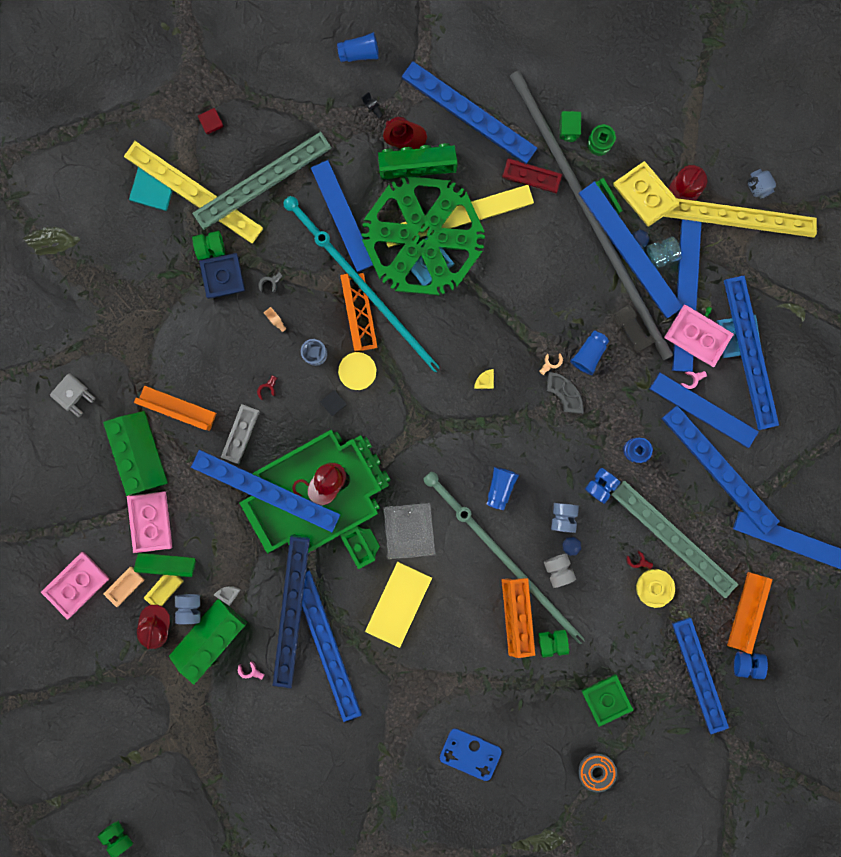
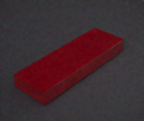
(532, 176)

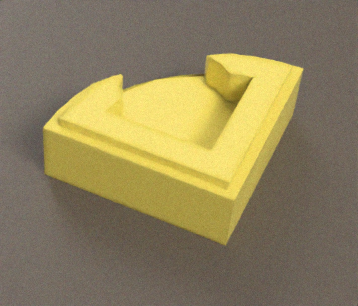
(485, 380)

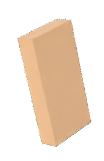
(124, 586)

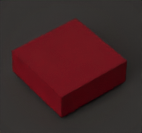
(210, 121)

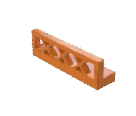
(354, 327)
(176, 408)
(749, 612)
(518, 617)

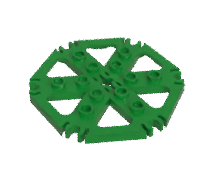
(441, 237)

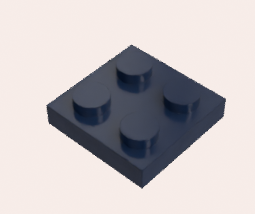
(222, 275)

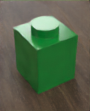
(570, 125)

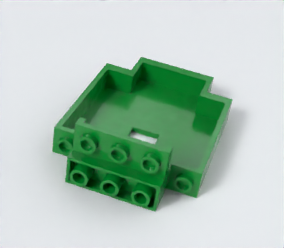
(353, 502)

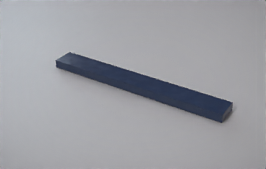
(291, 611)

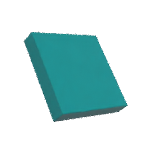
(150, 191)

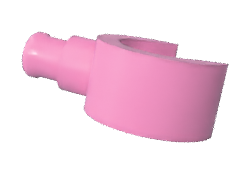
(696, 377)
(255, 673)

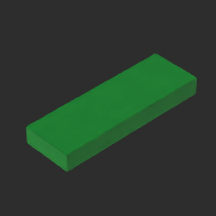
(165, 565)

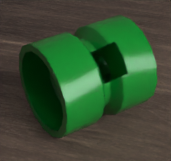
(601, 140)
(208, 245)
(553, 643)
(120, 844)

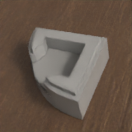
(227, 594)

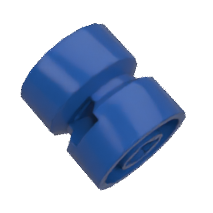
(637, 450)
(597, 490)
(750, 665)

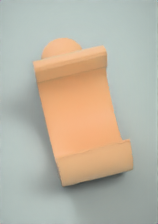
(274, 319)
(547, 366)

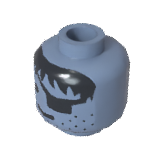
(761, 183)

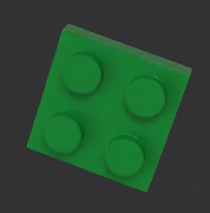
(607, 700)

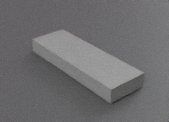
(240, 434)

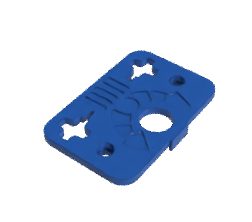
(469, 759)

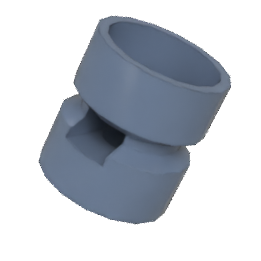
(314, 352)
(565, 517)
(187, 609)

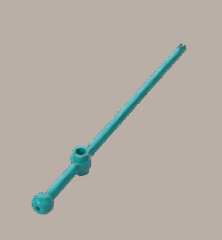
(291, 204)

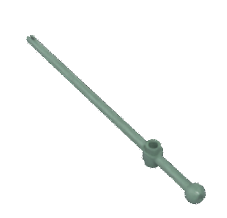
(430, 480)

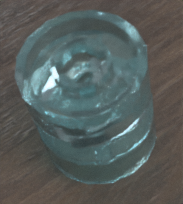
(665, 252)

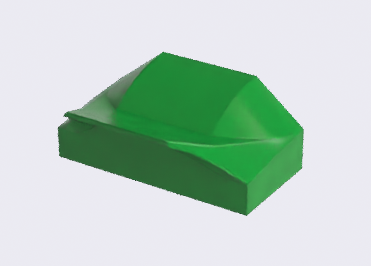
(361, 545)

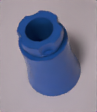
(358, 48)
(590, 353)
(501, 487)

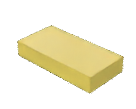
(163, 589)

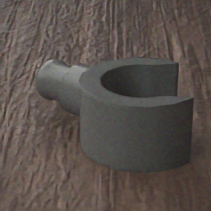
(275, 279)

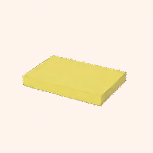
(646, 194)

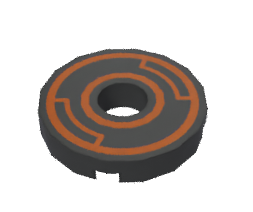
(600, 783)

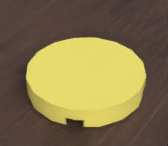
(357, 371)
(655, 588)

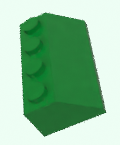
(417, 161)
(135, 453)
(207, 641)

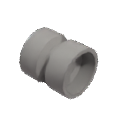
(559, 569)

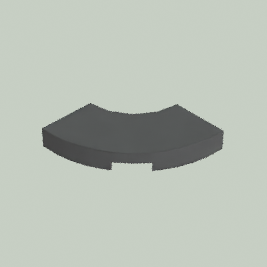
(566, 392)

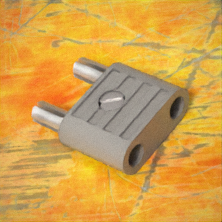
(69, 392)

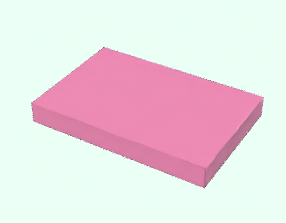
(698, 335)
(149, 522)
(75, 585)

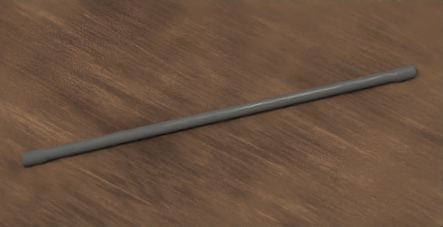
(522, 88)

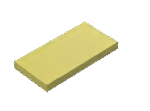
(398, 604)

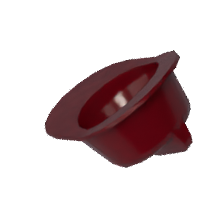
(403, 133)
(689, 183)
(326, 483)
(153, 626)

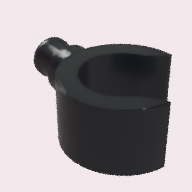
(372, 104)

